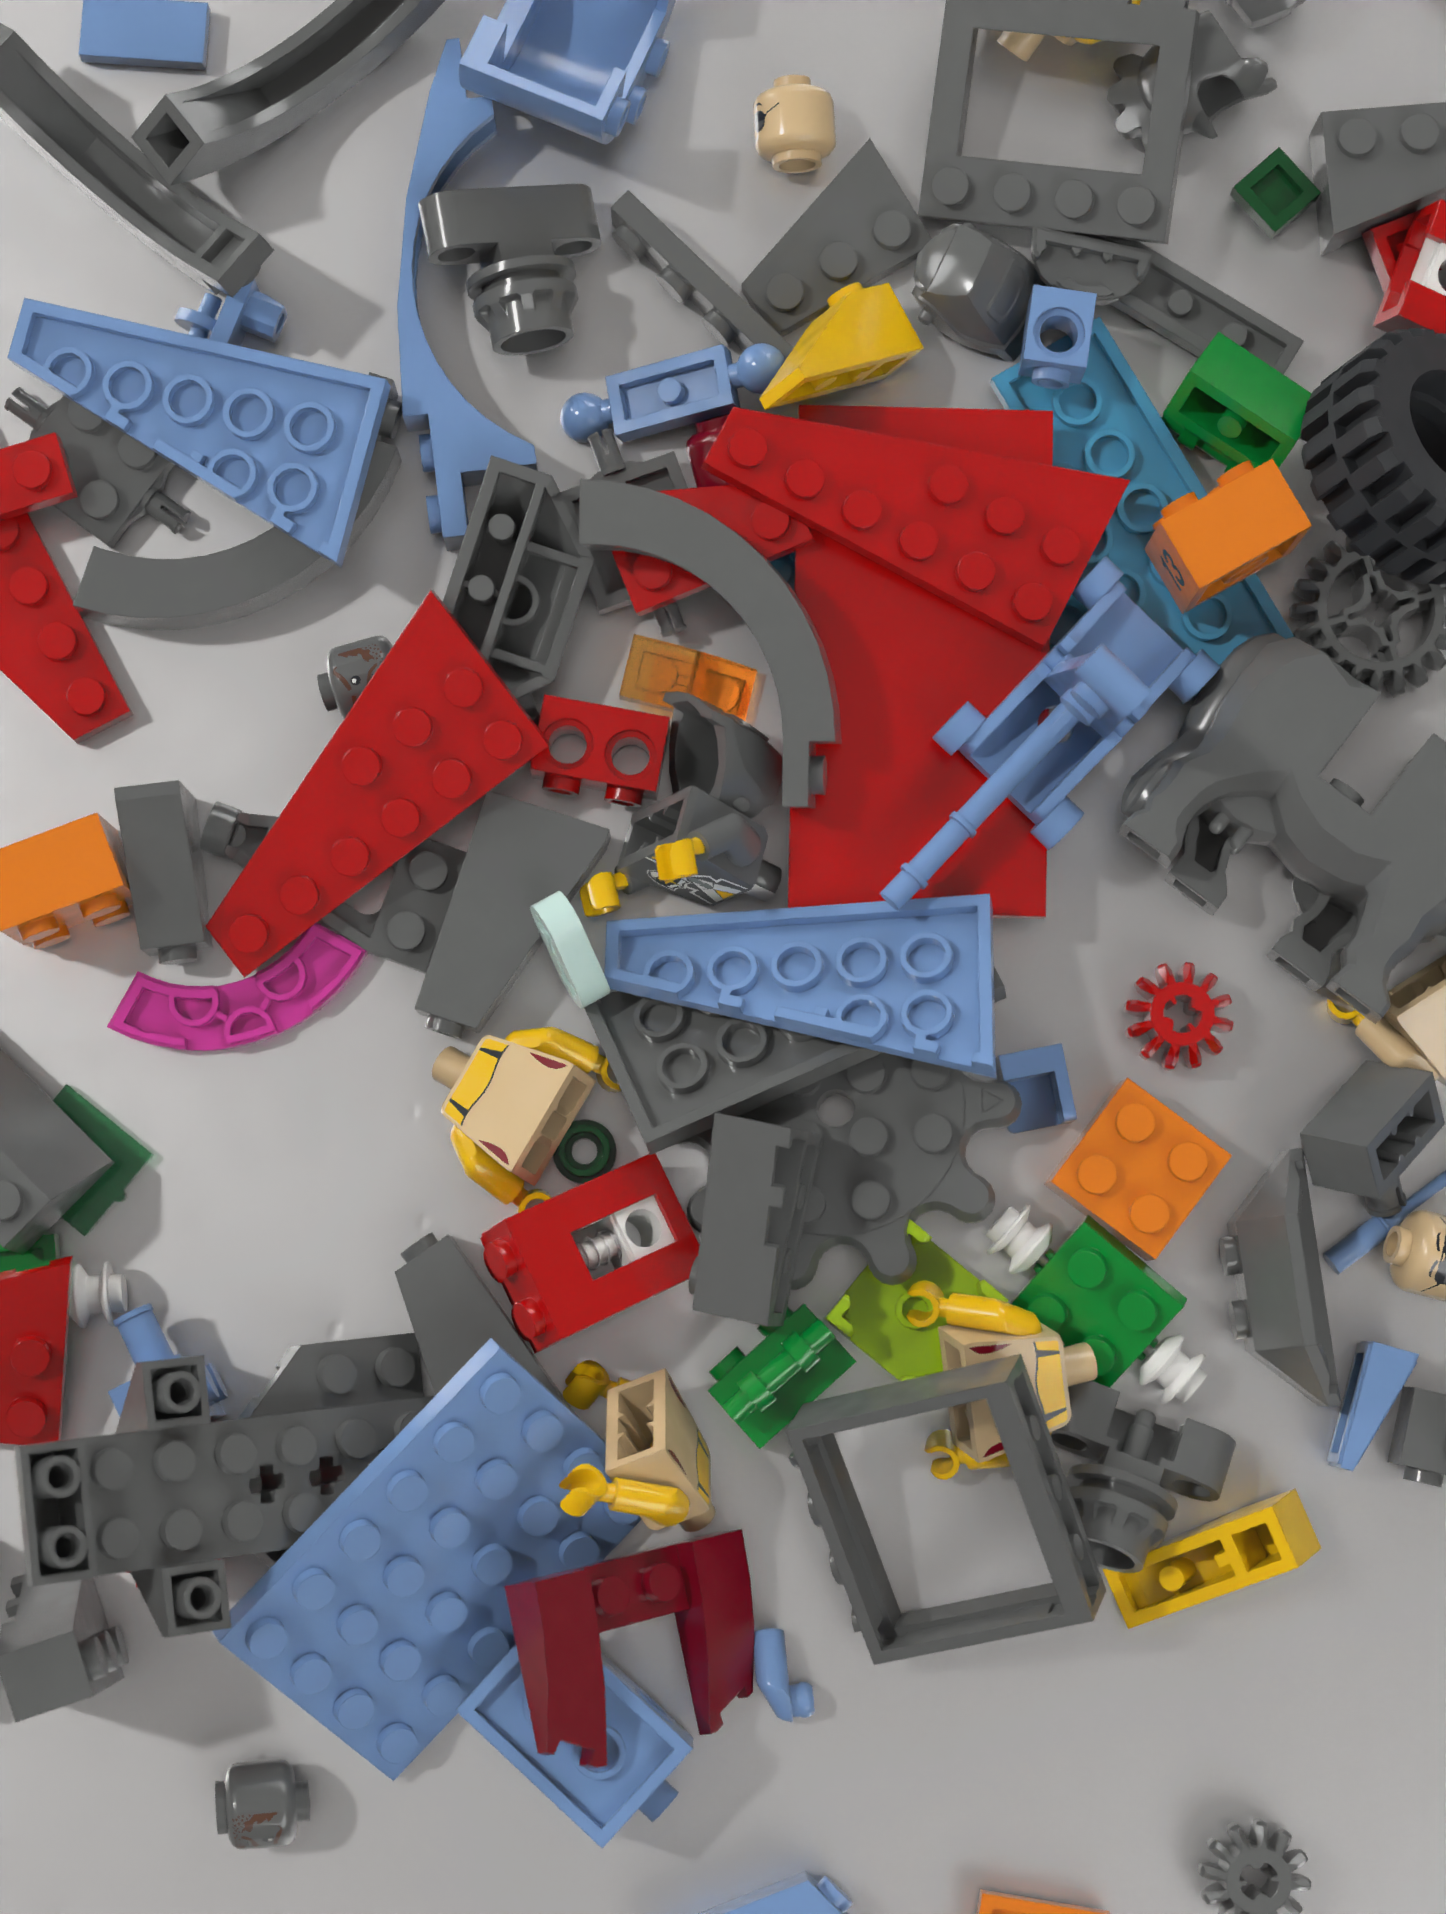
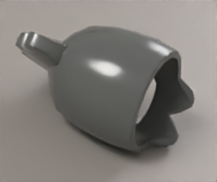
(1217, 83)

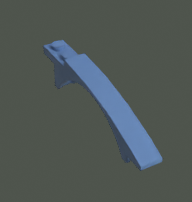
(459, 434)

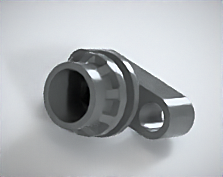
(524, 254)
(1124, 1493)

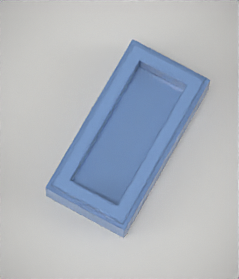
(145, 33)

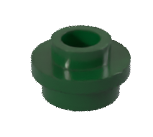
(606, 1151)

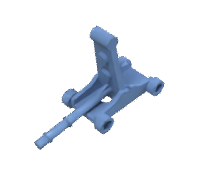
(1099, 685)

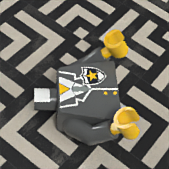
(689, 849)

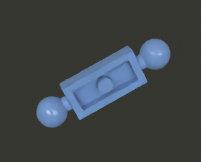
(671, 393)

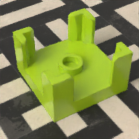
(875, 1313)

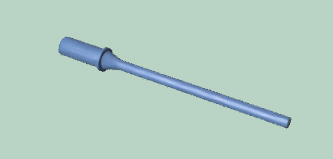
(1376, 1229)

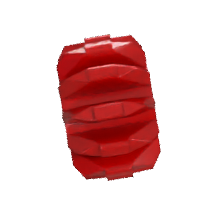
(1196, 1004)

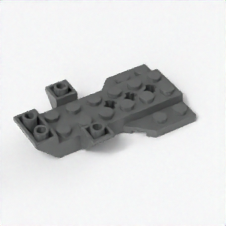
(177, 1486)

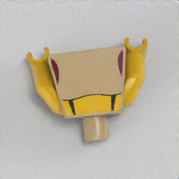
(516, 1104)
(990, 1330)
(651, 1455)

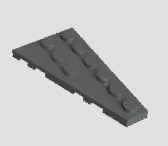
(692, 1063)

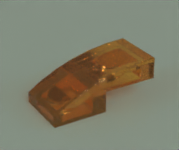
(667, 667)

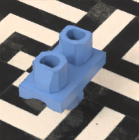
(243, 313)

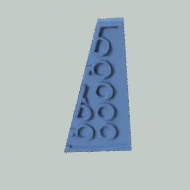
(245, 421)
(838, 972)

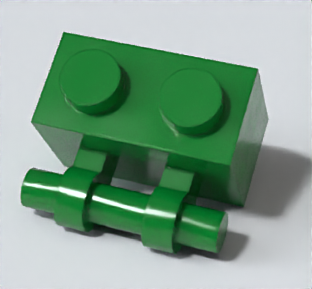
(1237, 407)
(779, 1374)

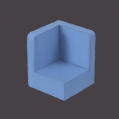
(1043, 1087)

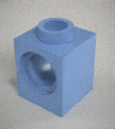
(1061, 310)

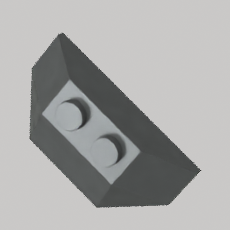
(519, 575)
(1280, 1281)

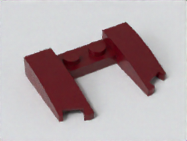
(561, 1617)

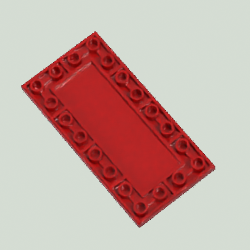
(899, 675)

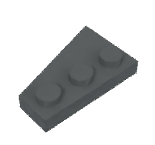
(848, 235)

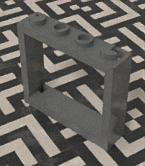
(1039, 1476)

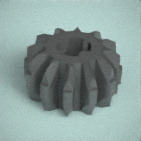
(1255, 1853)

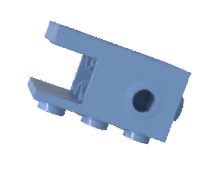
(641, 1749)

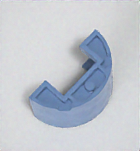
(570, 60)

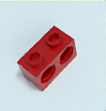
(604, 732)

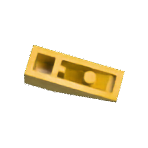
(847, 346)
(1217, 1559)

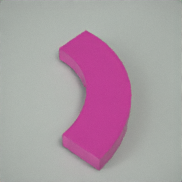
(242, 1010)

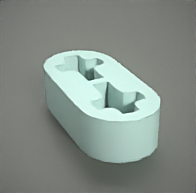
(570, 949)

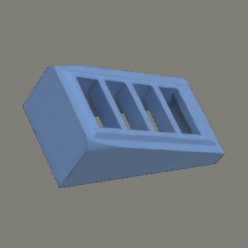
(1371, 1390)

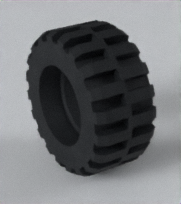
(1382, 452)

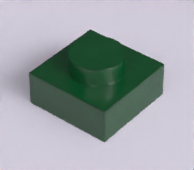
(1275, 193)

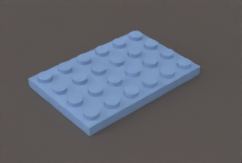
(401, 1581)

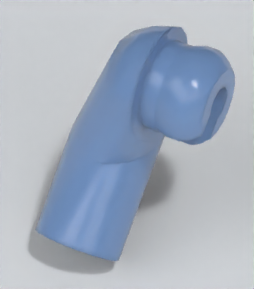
(773, 1678)

